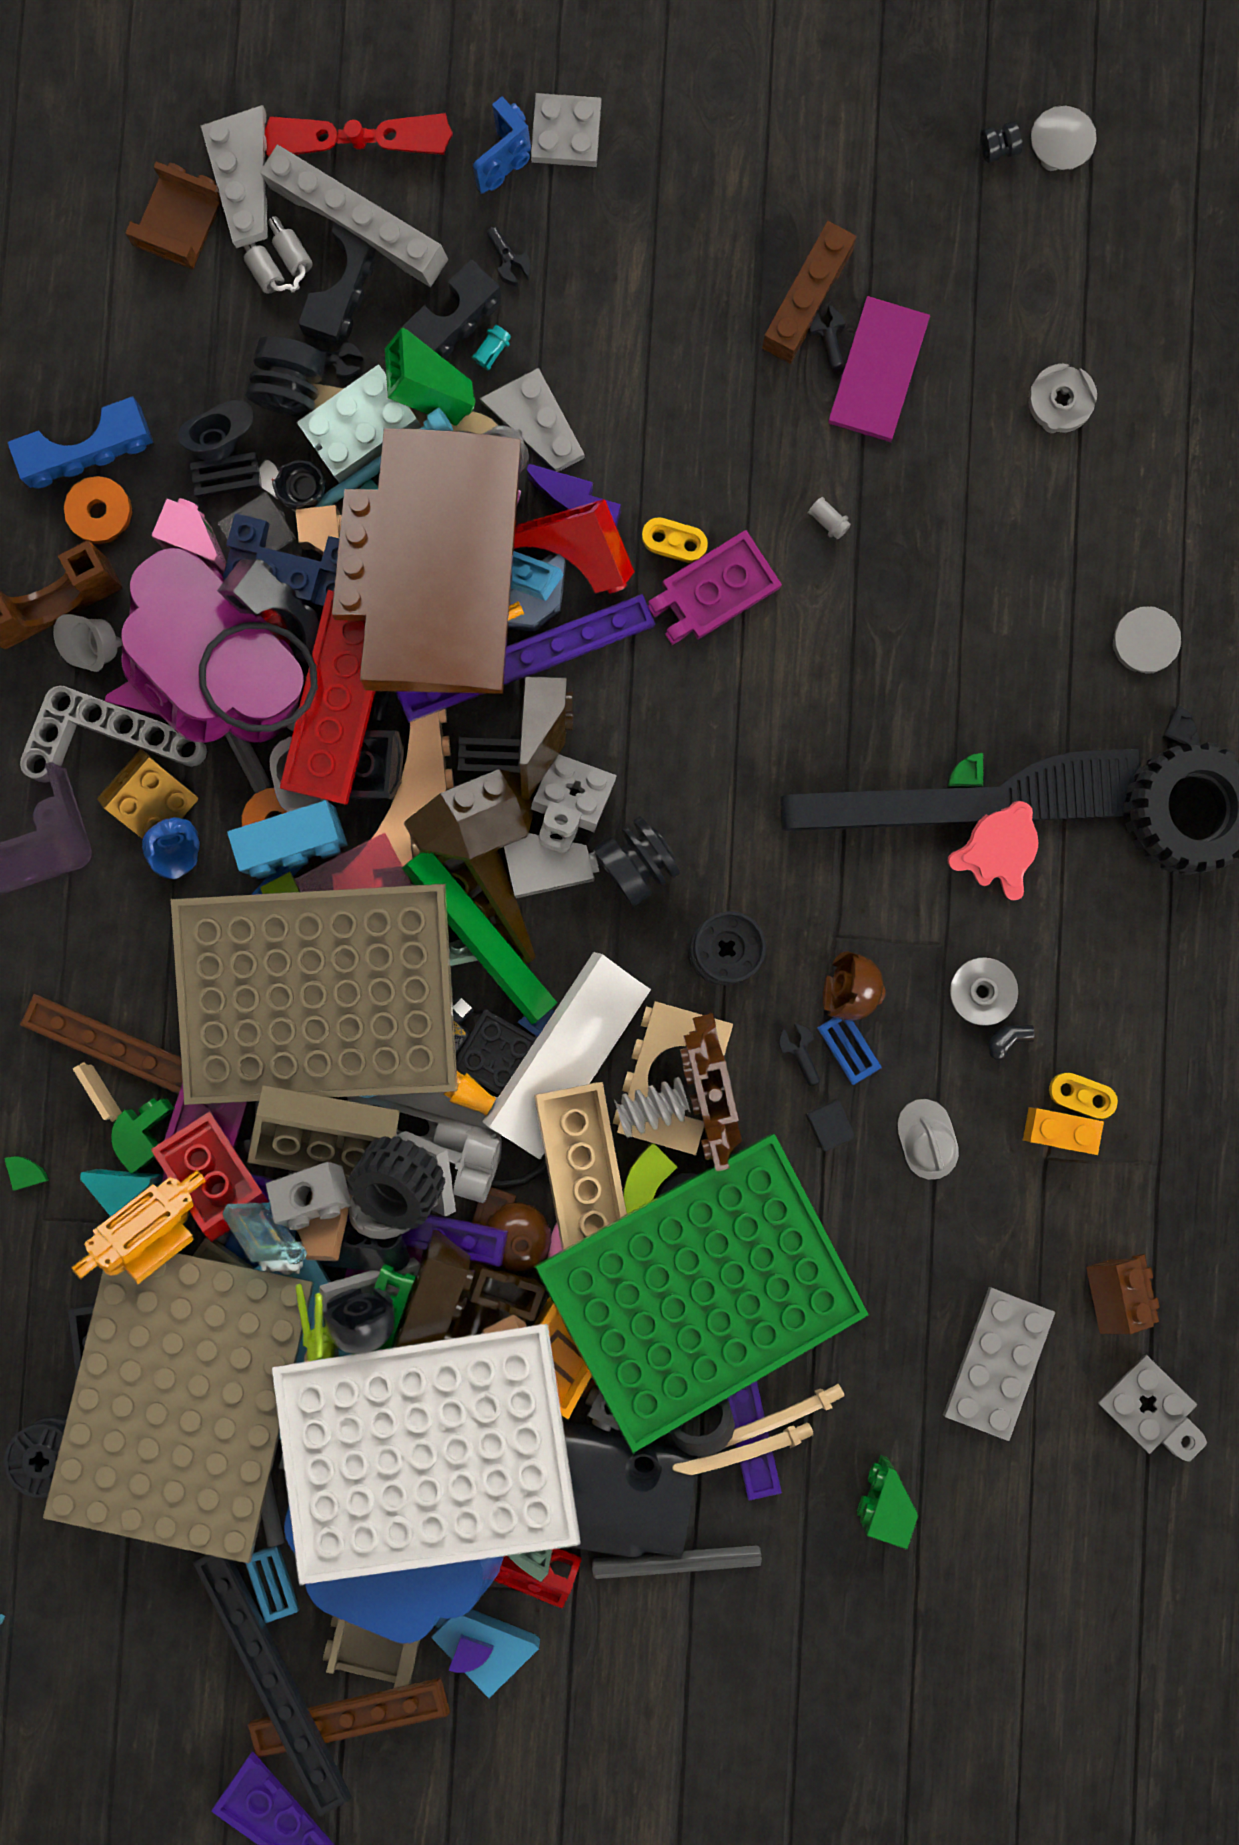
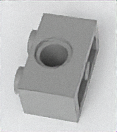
(289, 1195)

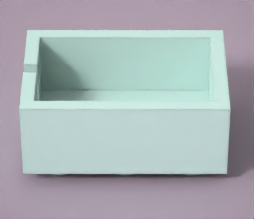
(352, 424)

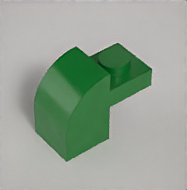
(132, 1136)

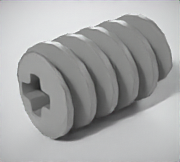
(653, 1107)

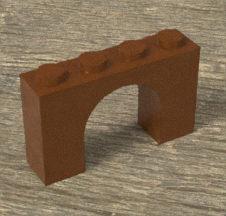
(86, 581)

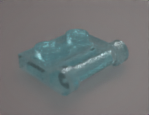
(260, 1236)

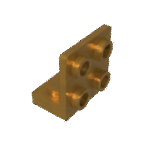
(145, 795)

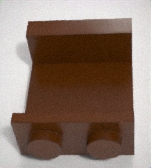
(177, 216)

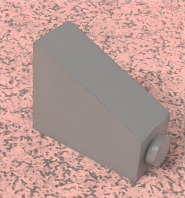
(541, 869)

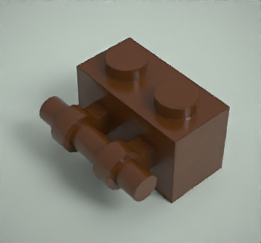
(1123, 1295)

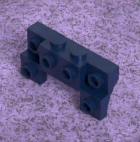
(305, 576)

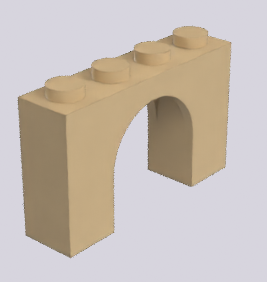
(665, 1030)

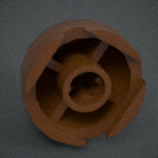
(854, 987)
(527, 1236)

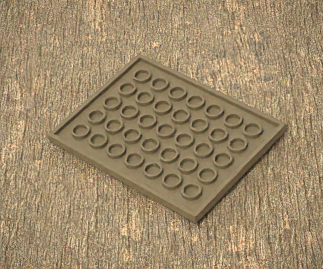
(315, 993)
(179, 1406)

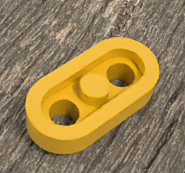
(676, 537)
(1082, 1094)

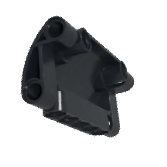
(625, 1497)

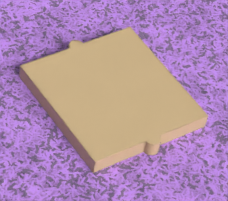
(97, 1091)

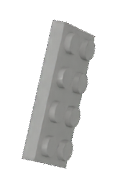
(999, 1363)

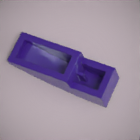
(566, 491)

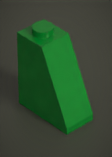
(425, 379)

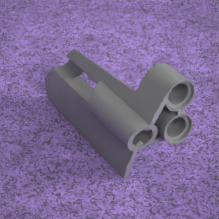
(469, 1141)

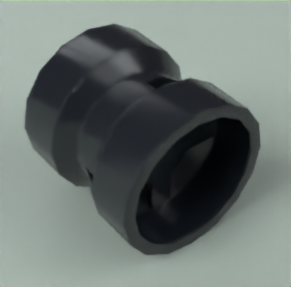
(1000, 142)

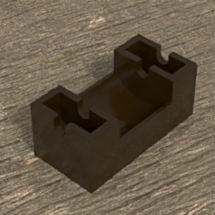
(494, 1297)

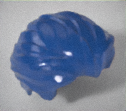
(171, 847)

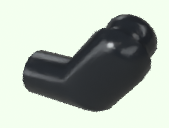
(1006, 1037)

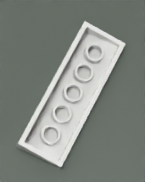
(568, 1048)

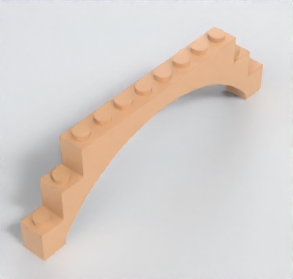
(425, 763)

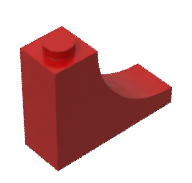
(586, 539)

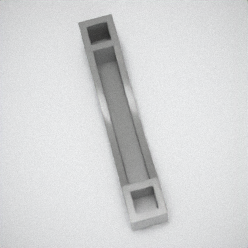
(386, 233)

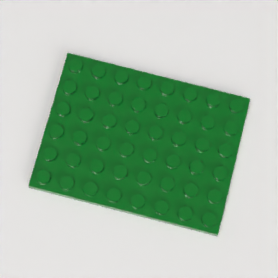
(701, 1292)

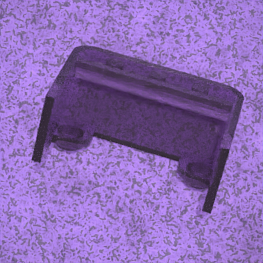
(55, 847)

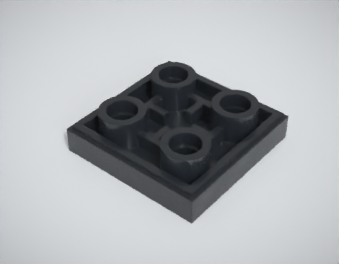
(493, 1051)

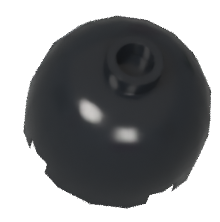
(359, 1321)

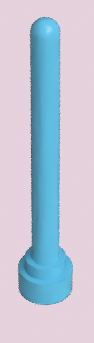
(436, 421)

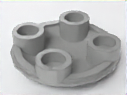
(1063, 138)

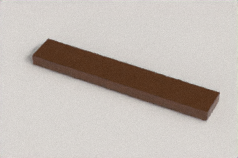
(104, 1042)
(362, 1715)

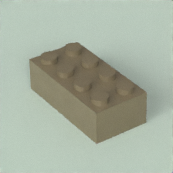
(308, 1130)

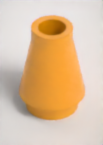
(471, 1095)

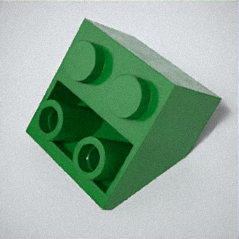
(887, 1508)

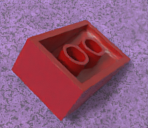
(228, 1181)

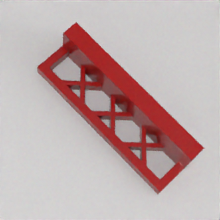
(551, 1589)

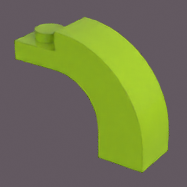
(646, 1176)

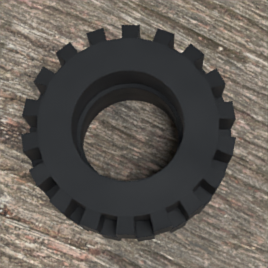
(396, 1182)

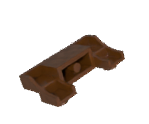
(714, 1098)

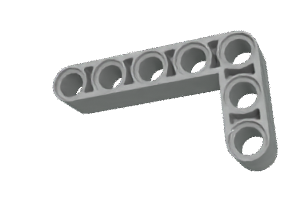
(107, 725)

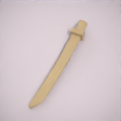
(821, 1400)
(790, 1437)

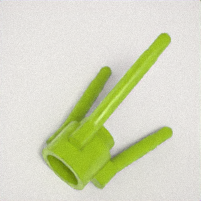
(316, 1340)

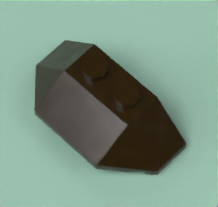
(473, 817)

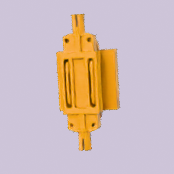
(143, 1231)

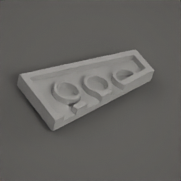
(237, 156)

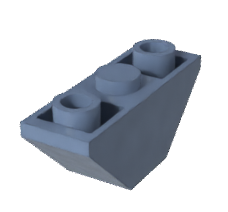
(535, 610)

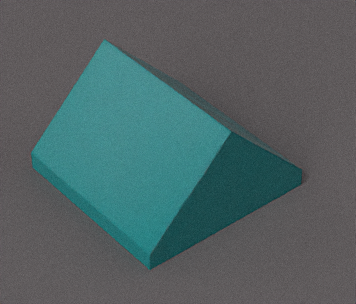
(117, 1188)

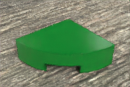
(968, 773)
(24, 1172)

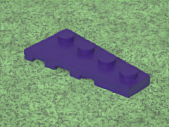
(265, 1810)

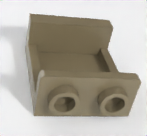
(369, 1654)

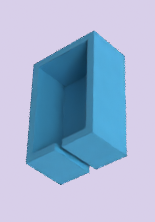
(287, 839)

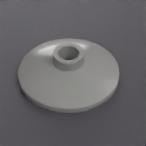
(1001, 991)

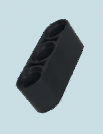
(369, 1253)

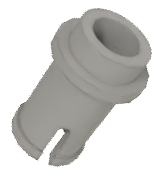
(829, 518)

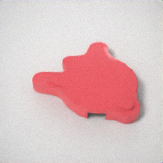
(1001, 848)

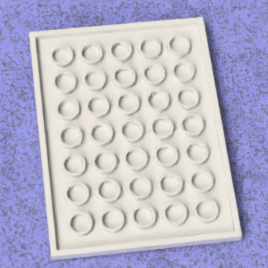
(425, 1455)

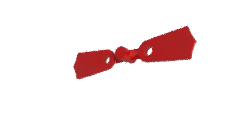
(413, 134)

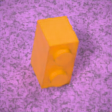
(1063, 1131)

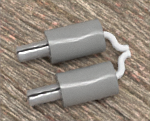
(291, 253)

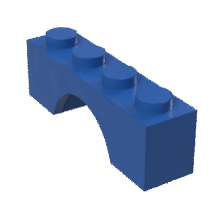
(119, 432)

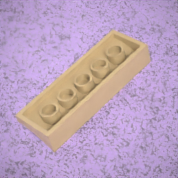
(580, 1160)

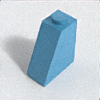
(510, 1643)

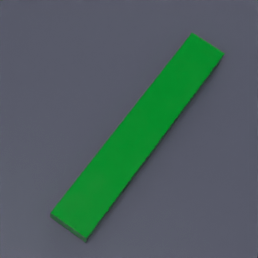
(484, 939)

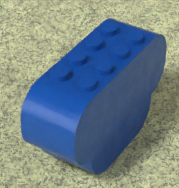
(407, 1601)

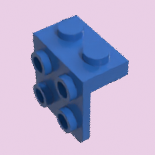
(509, 153)

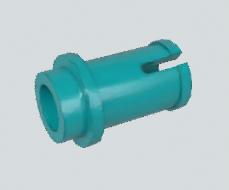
(491, 347)

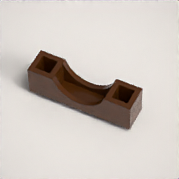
(808, 291)

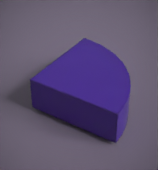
(470, 1654)

